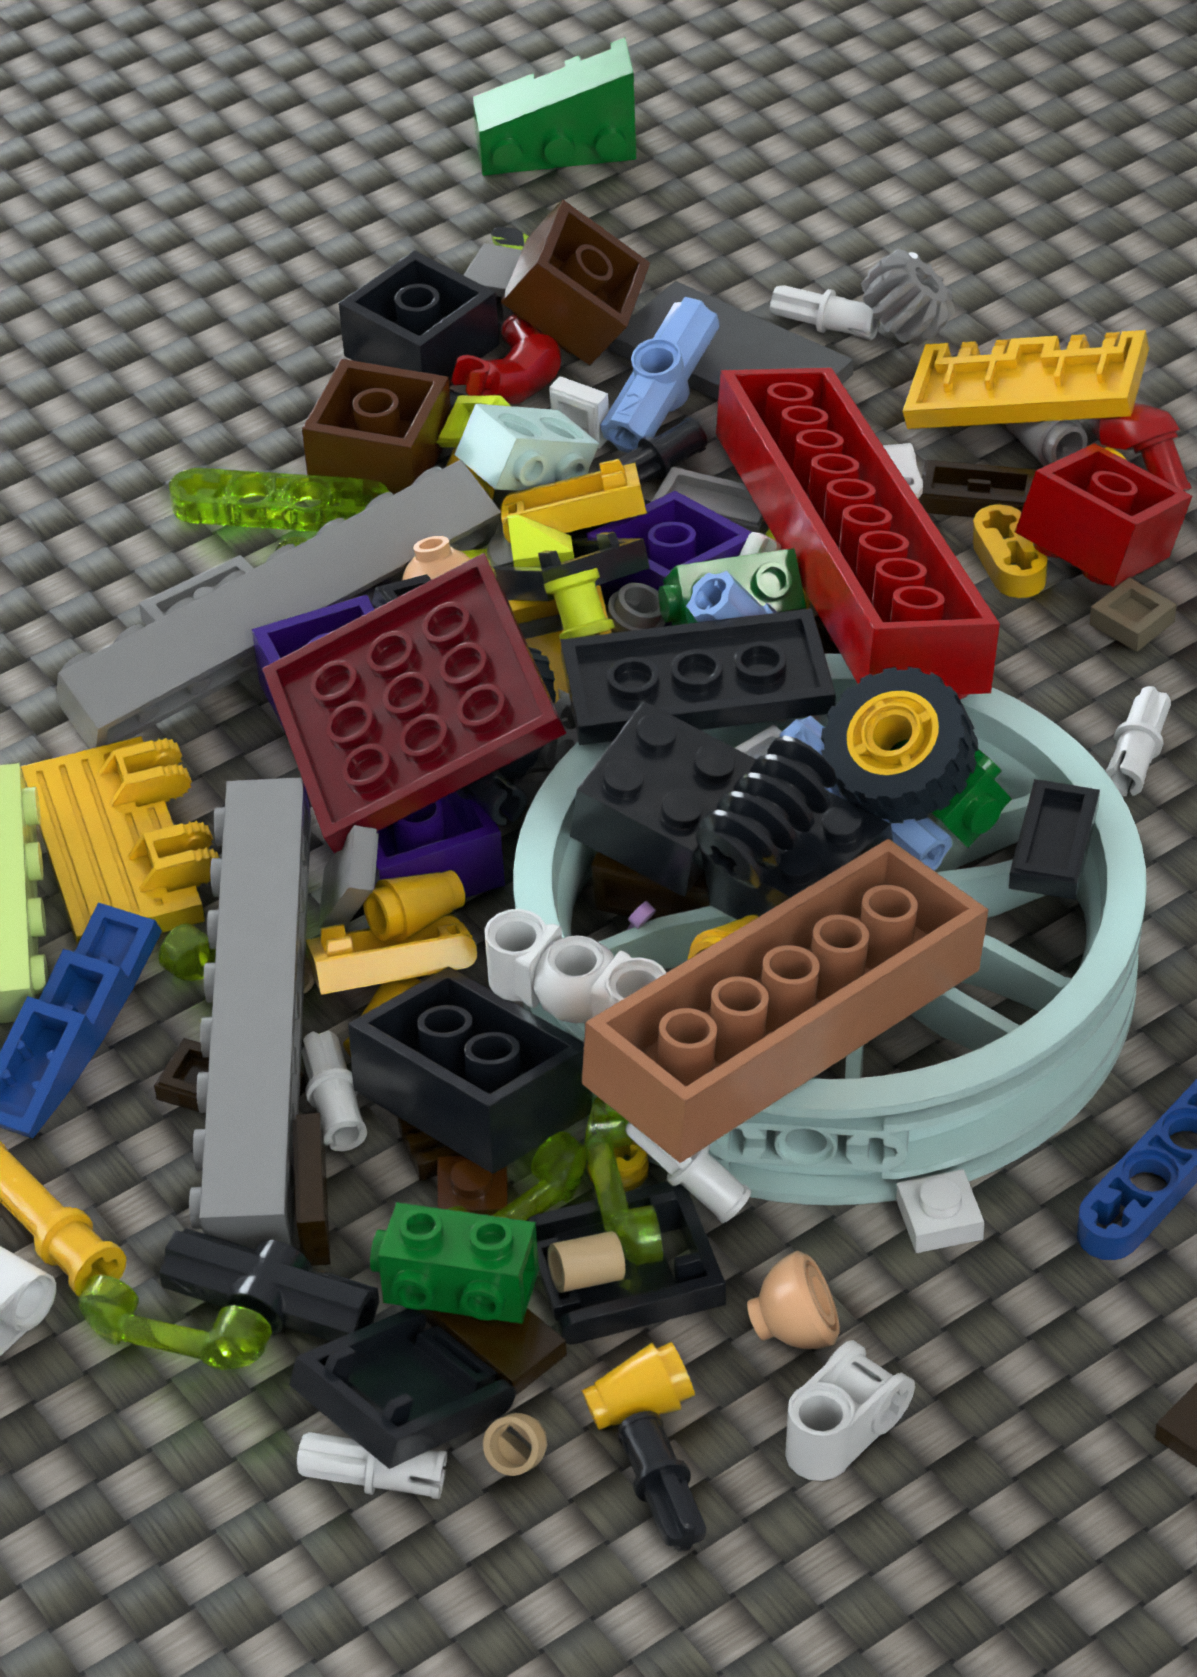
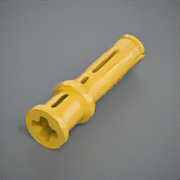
(60, 1233)

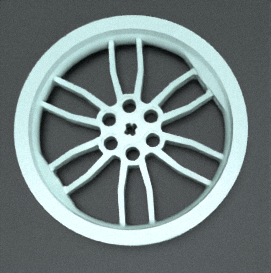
(971, 1113)

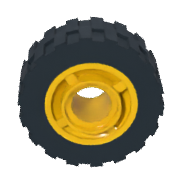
(923, 771)

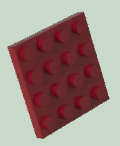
(412, 701)

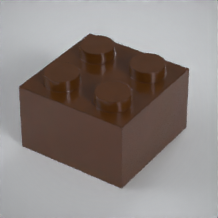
(576, 283)
(377, 424)

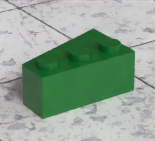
(560, 118)

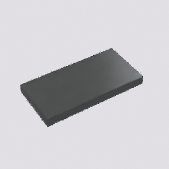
(738, 344)

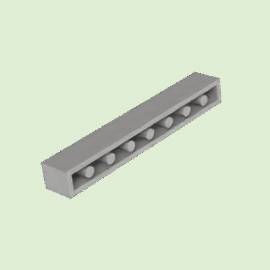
(210, 639)
(255, 1014)

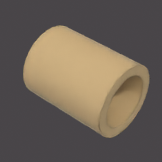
(586, 1261)

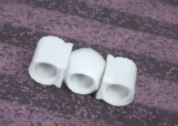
(567, 975)

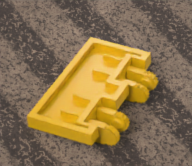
(1027, 381)
(115, 835)

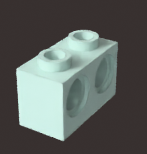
(524, 446)

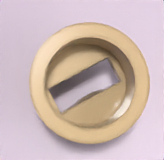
(507, 1452)

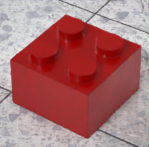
(1102, 515)

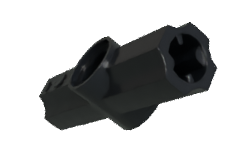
(270, 1281)

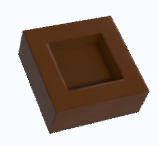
(470, 1186)

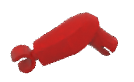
(519, 375)
(1148, 433)

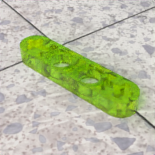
(199, 492)

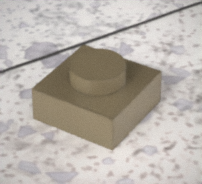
(1133, 614)

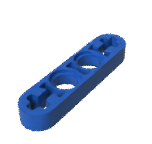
(1143, 1209)

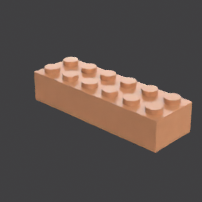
(782, 999)

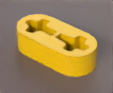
(997, 554)

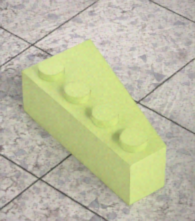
(21, 911)

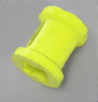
(579, 605)

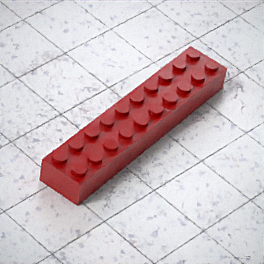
(856, 528)

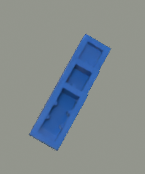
(72, 1017)

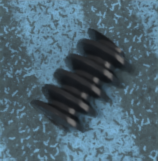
(766, 810)

